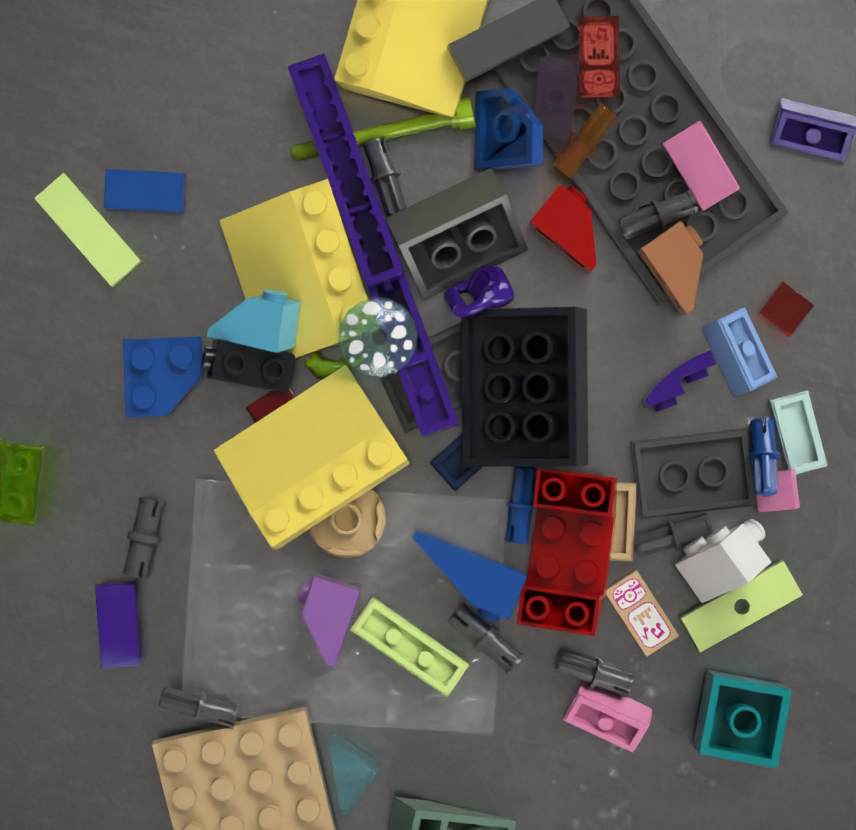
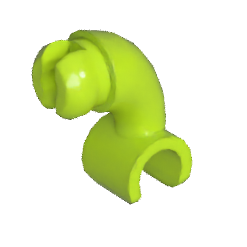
(324, 367)

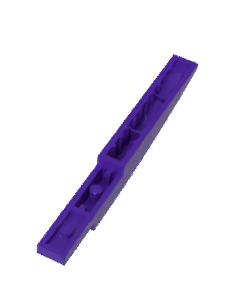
(370, 234)

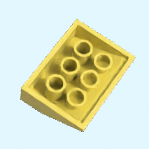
(402, 54)
(300, 249)
(310, 457)

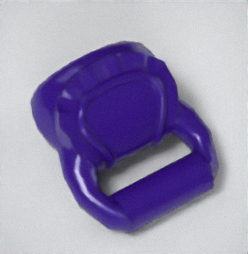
(487, 287)

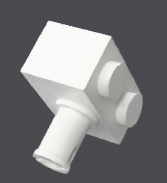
(724, 560)

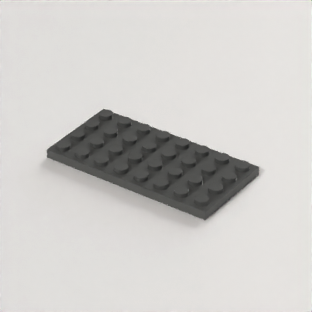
(631, 162)

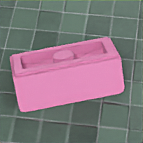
(701, 165)
(608, 716)

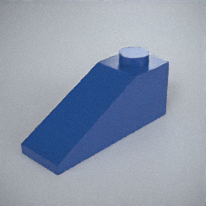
(480, 579)

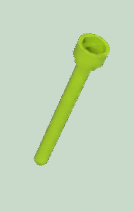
(463, 119)

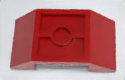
(569, 551)

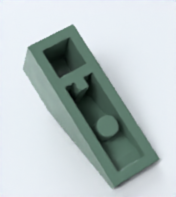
(429, 815)

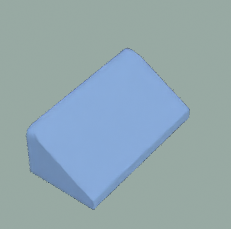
(739, 352)

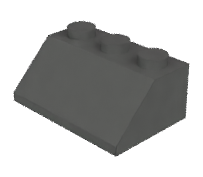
(457, 233)

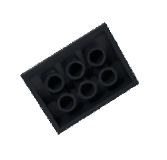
(524, 387)

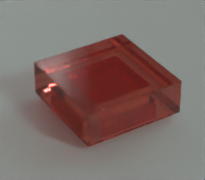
(785, 309)

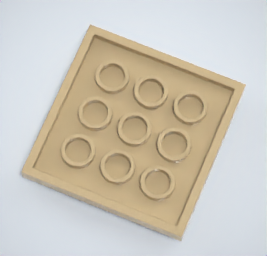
(246, 776)

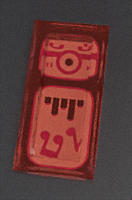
(599, 56)

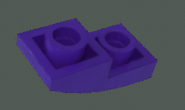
(667, 388)
(117, 624)

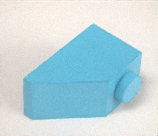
(261, 322)

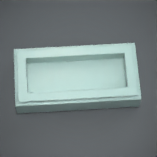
(798, 432)

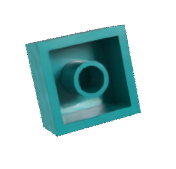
(742, 719)

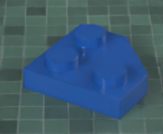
(506, 131)
(160, 373)

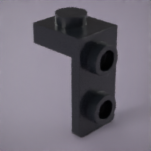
(248, 365)

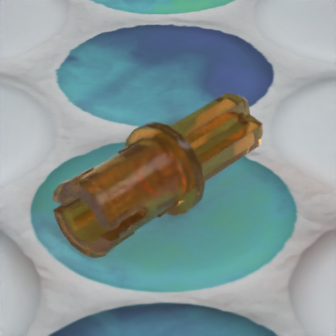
(585, 141)

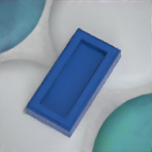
(144, 191)

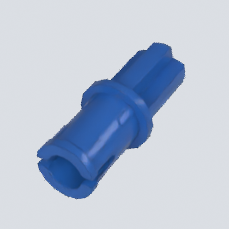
(764, 457)
(521, 505)

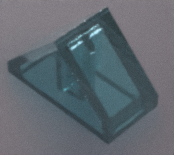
(352, 771)

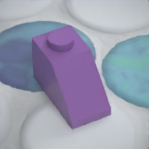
(328, 613)

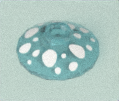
(357, 342)

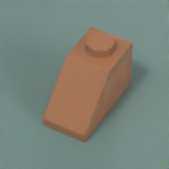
(676, 264)

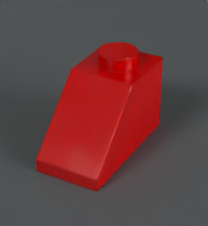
(568, 225)

